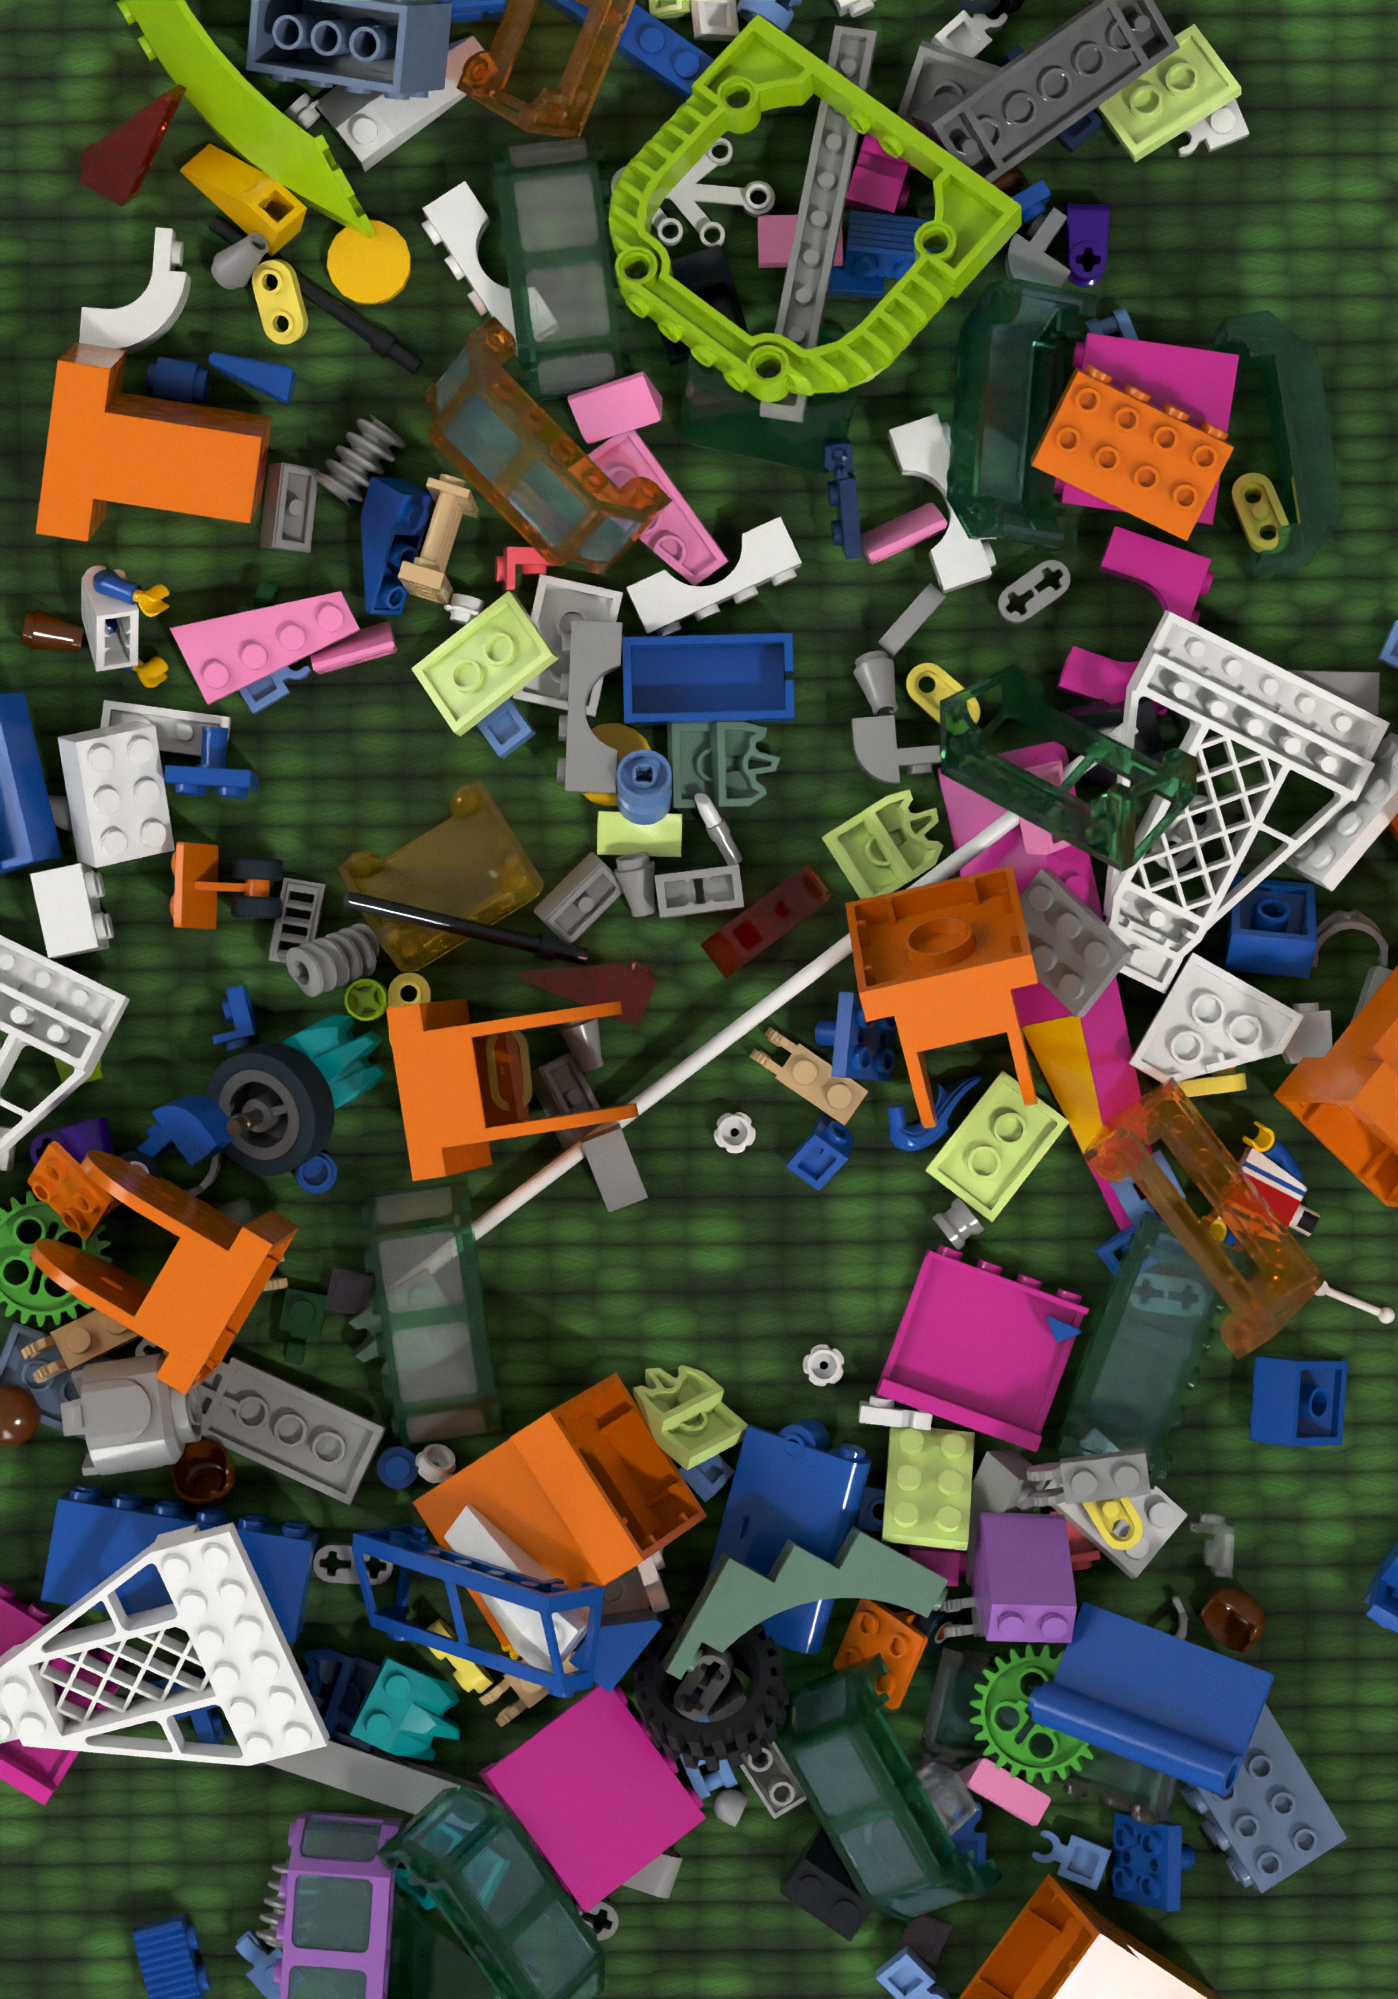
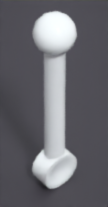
(1385, 1315)

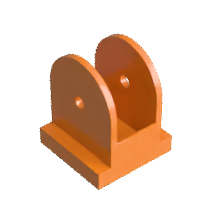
(945, 969)
(448, 1089)
(201, 1289)

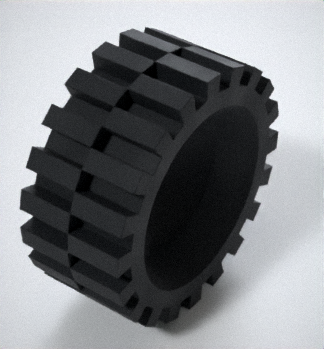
(720, 1739)

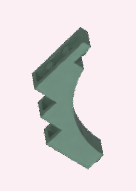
(742, 1597)

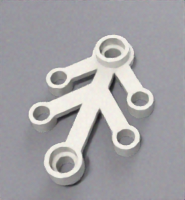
(688, 192)

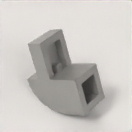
(1028, 259)
(878, 754)

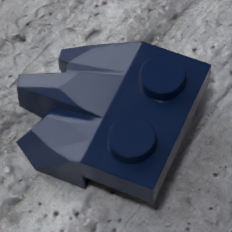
(338, 1687)

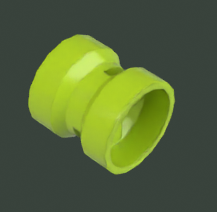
(361, 1000)

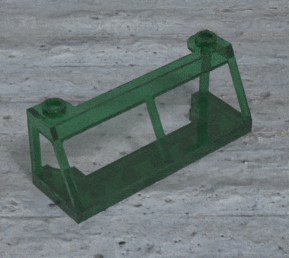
(1098, 829)

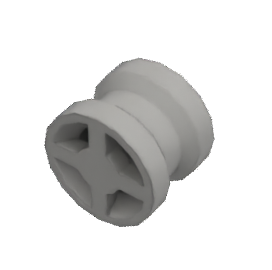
(958, 1223)

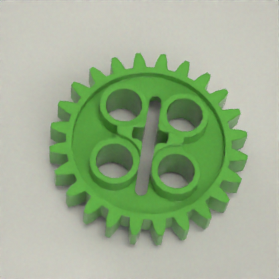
(13, 1249)
(1010, 1688)

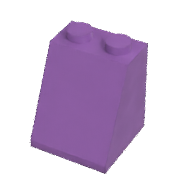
(1024, 1578)

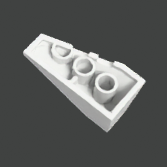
(378, 125)
(479, 1538)

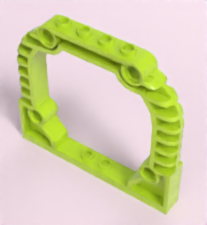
(771, 73)

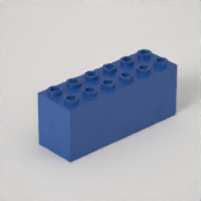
(102, 1533)

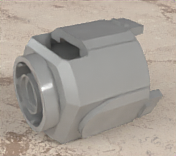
(130, 1416)

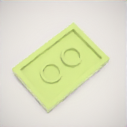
(1170, 96)
(484, 663)
(996, 1147)
(928, 1487)

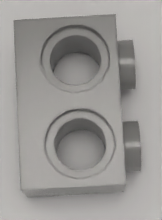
(699, 891)

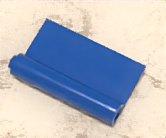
(795, 1500)
(1154, 1699)

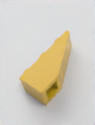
(247, 196)

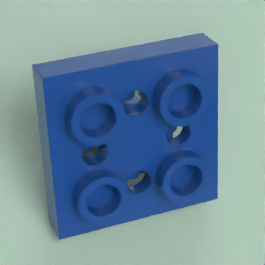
(212, 771)
(860, 1047)
(1149, 1862)

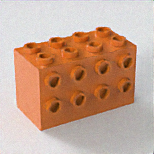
(1132, 451)

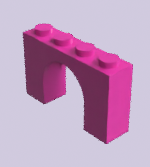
(1170, 575)

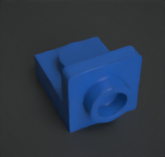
(240, 1011)
(821, 1152)

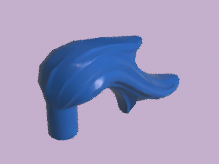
(913, 1135)

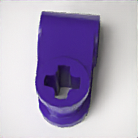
(1086, 236)
(76, 1139)

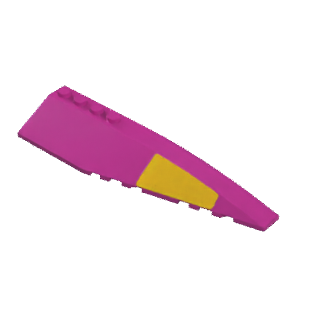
(1078, 1056)

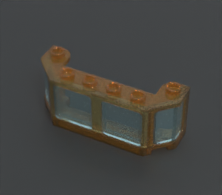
(531, 464)

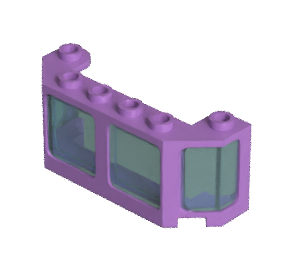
(336, 1908)

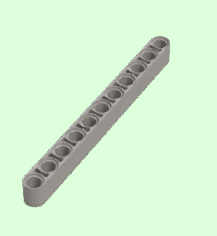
(413, 1786)

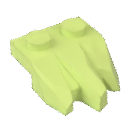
(885, 845)
(688, 1415)

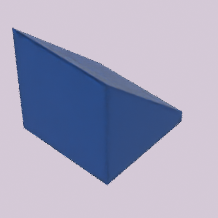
(1060, 1329)

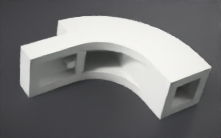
(152, 313)

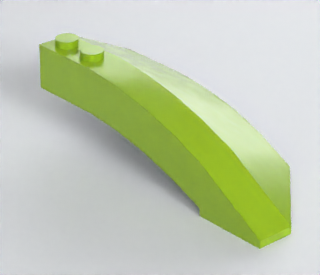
(242, 113)

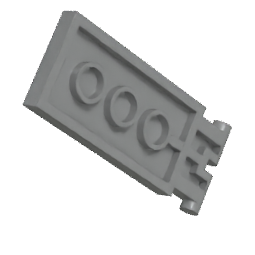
(288, 1428)

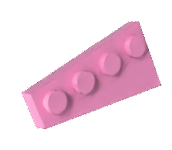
(678, 532)
(253, 644)

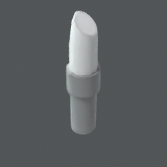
(718, 829)

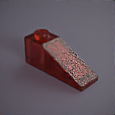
(123, 157)
(766, 921)
(601, 985)

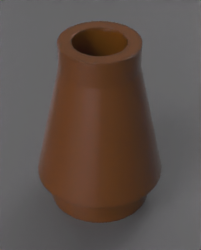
(49, 632)

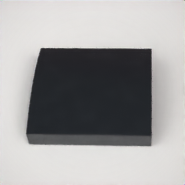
(1106, 719)

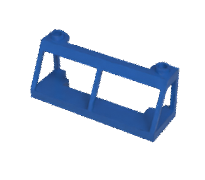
(409, 1548)

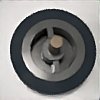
(274, 1106)

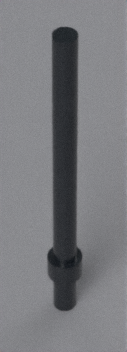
(381, 342)
(542, 946)

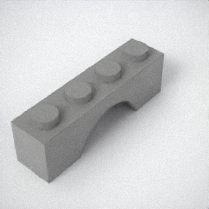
(593, 653)

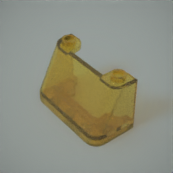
(458, 868)

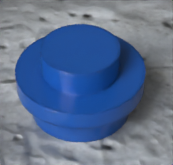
(317, 1174)
(397, 1467)

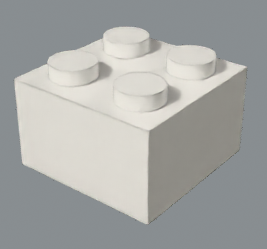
(72, 910)

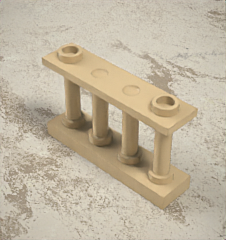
(427, 573)

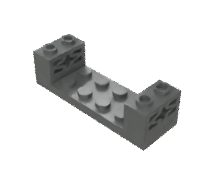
(1048, 85)

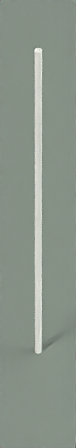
(747, 1021)

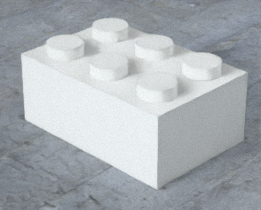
(116, 793)

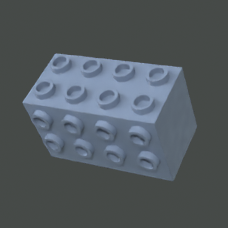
(353, 43)
(1271, 1816)

